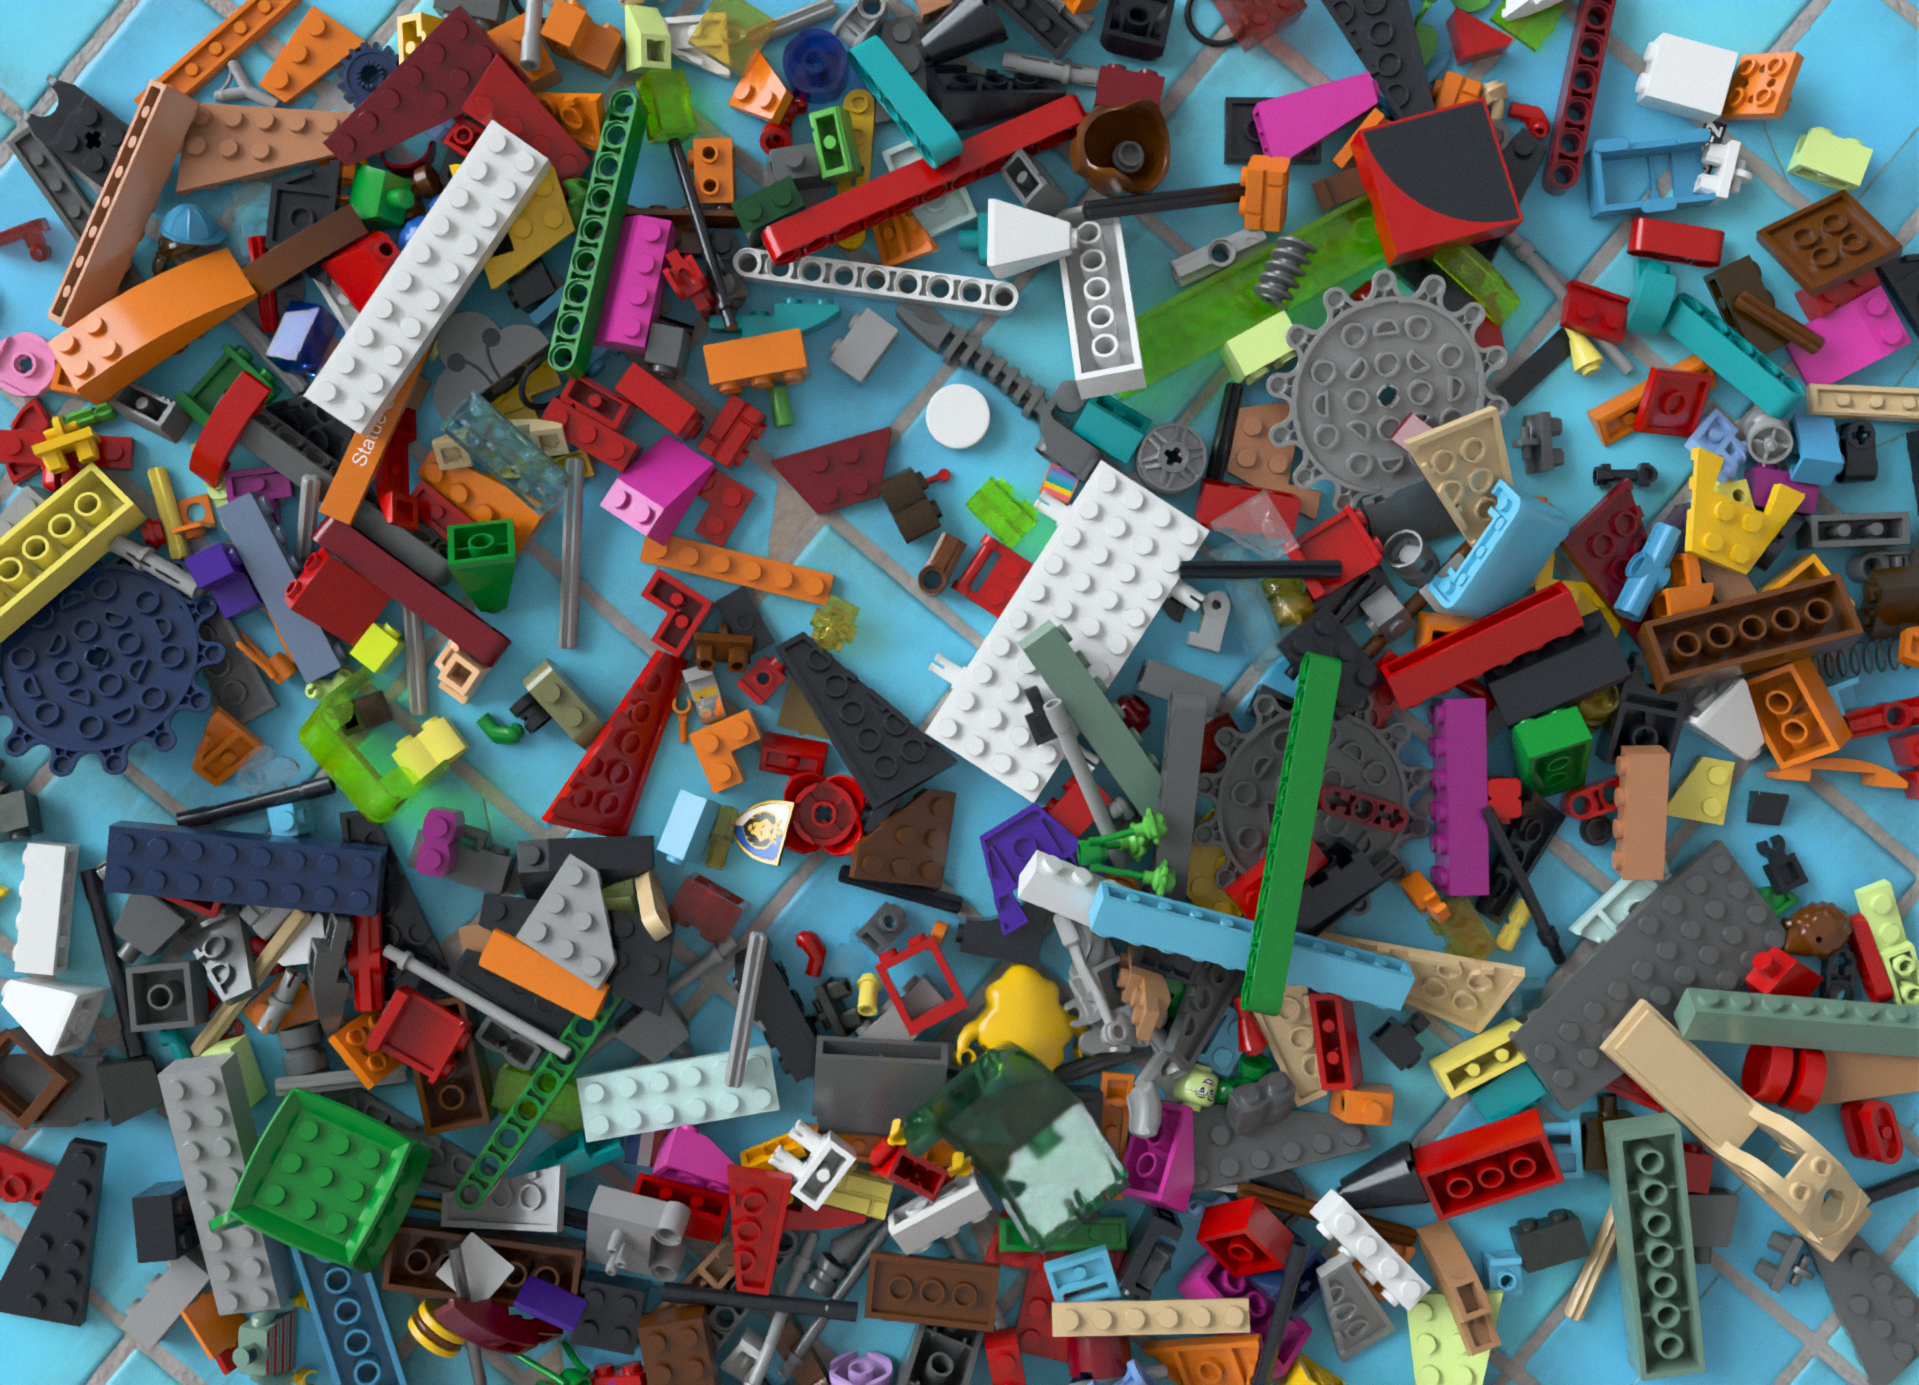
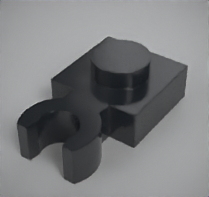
(1782, 870)

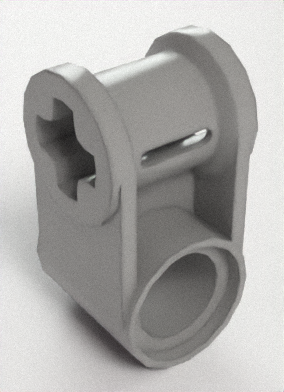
(858, 26)

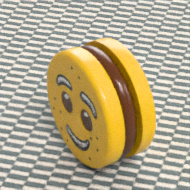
(433, 1333)

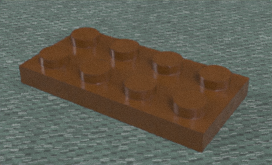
(932, 1290)

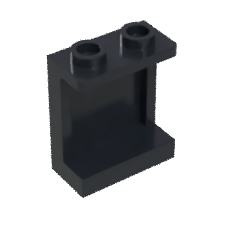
(1140, 1244)

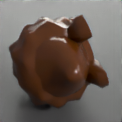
(1816, 930)

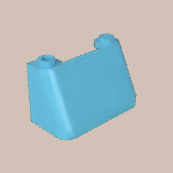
(1505, 556)

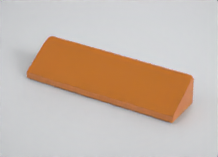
(1617, 416)
(535, 972)

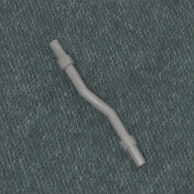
(801, 1265)

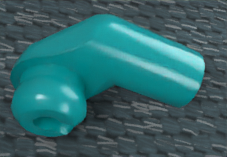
(176, 1041)

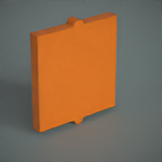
(212, 1331)

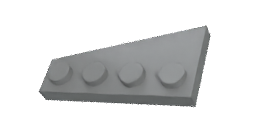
(1351, 1308)

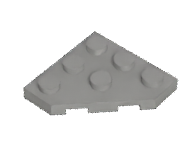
(573, 924)

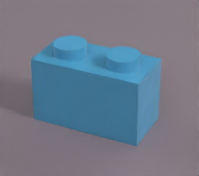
(1815, 450)

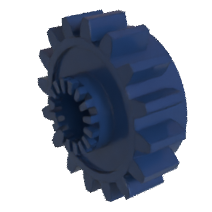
(361, 69)

